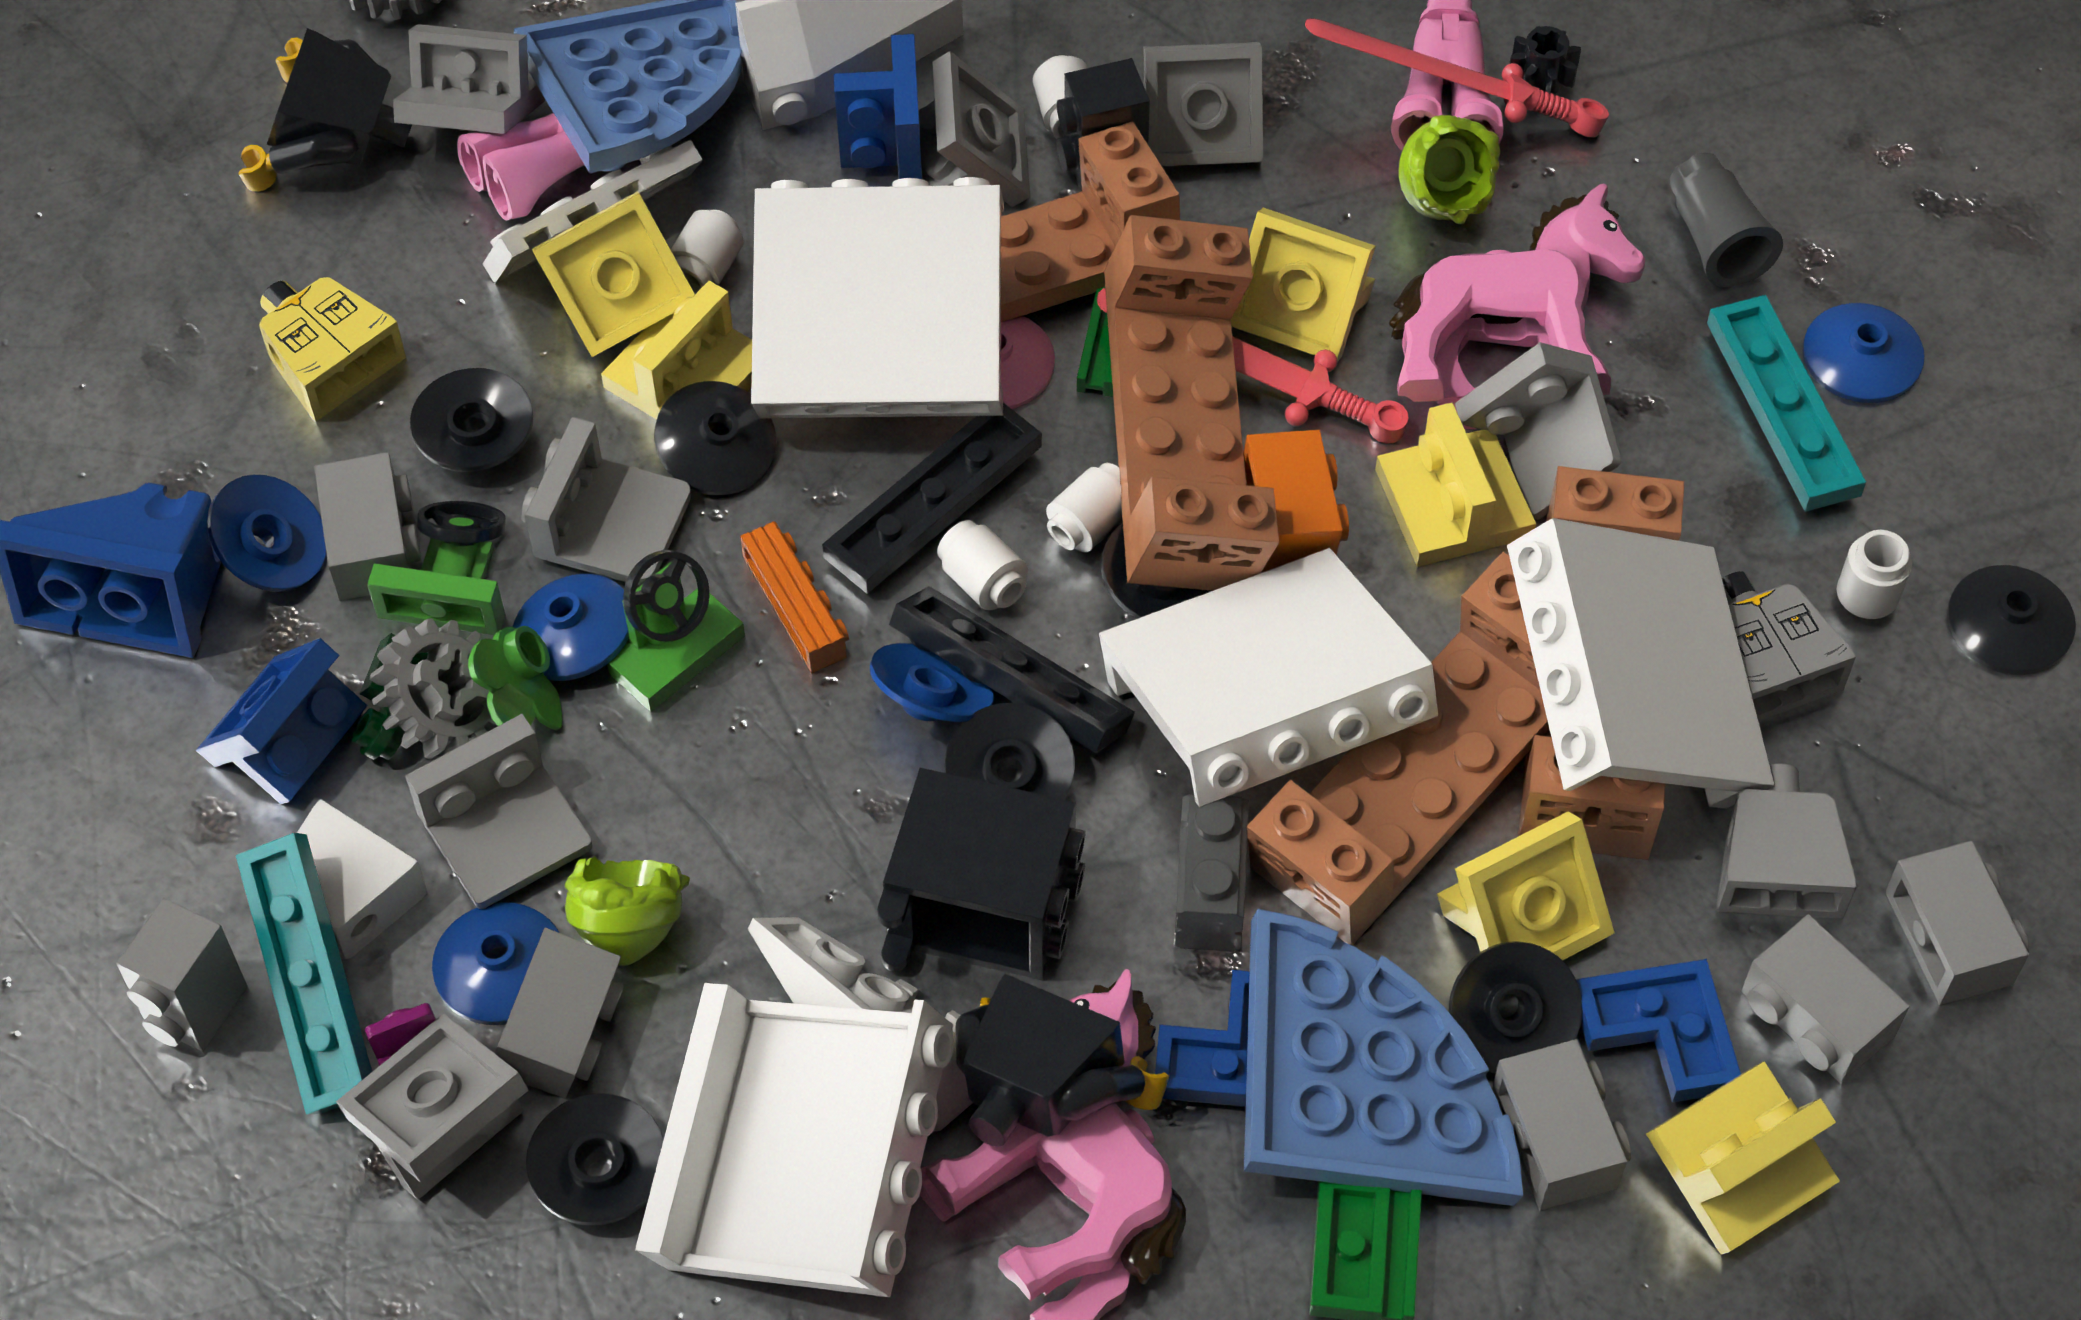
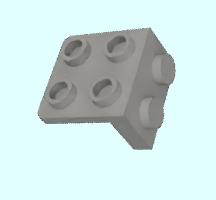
(599, 510)

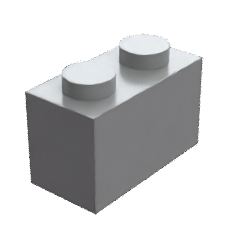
(364, 520)
(1957, 922)
(182, 976)
(1823, 999)
(557, 1010)
(1561, 1124)

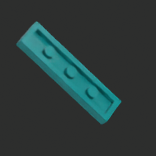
(1786, 403)
(304, 970)

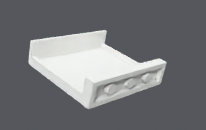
(877, 299)
(1638, 660)
(1271, 674)
(796, 1142)

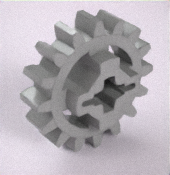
(435, 691)

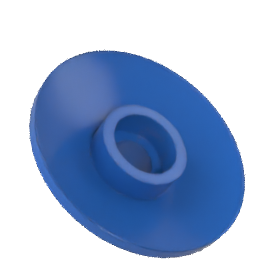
(1858, 369)
(281, 519)
(579, 623)
(927, 684)
(481, 986)

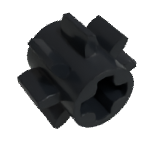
(1547, 58)

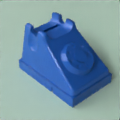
(114, 568)

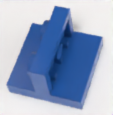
(881, 114)
(286, 721)

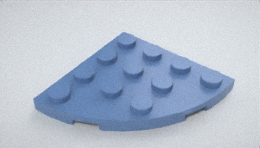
(635, 75)
(1364, 1075)

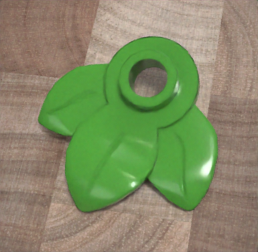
(513, 673)

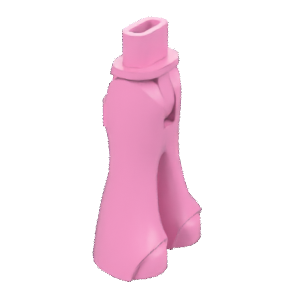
(1452, 34)
(518, 163)

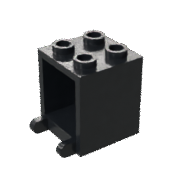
(981, 876)

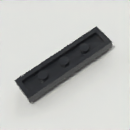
(931, 497)
(1011, 668)

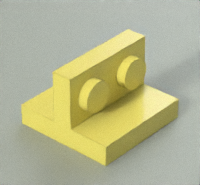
(614, 274)
(1303, 284)
(682, 350)
(1453, 491)
(1533, 891)
(1745, 1156)

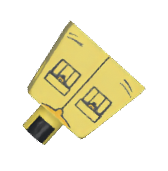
(327, 342)

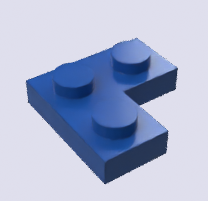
(1669, 1006)
(1208, 1062)

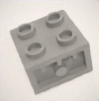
(1549, 416)
(497, 813)

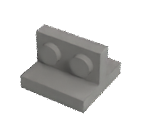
(467, 80)
(1205, 103)
(973, 132)
(434, 1103)

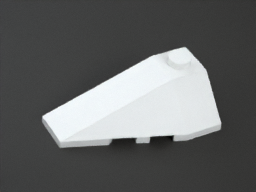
(800, 45)
(828, 973)

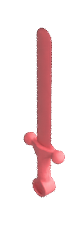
(1583, 116)
(1313, 389)

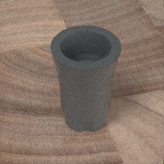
(1724, 222)

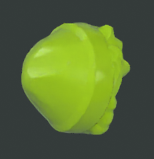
(1450, 168)
(624, 904)

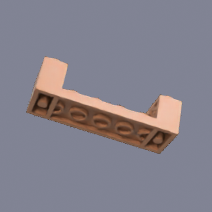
(1066, 243)
(1178, 406)
(1405, 795)
(1616, 812)

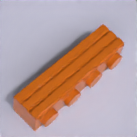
(794, 597)

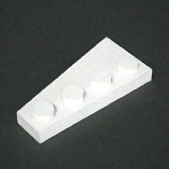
(657, 172)

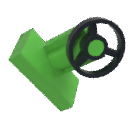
(452, 572)
(669, 633)

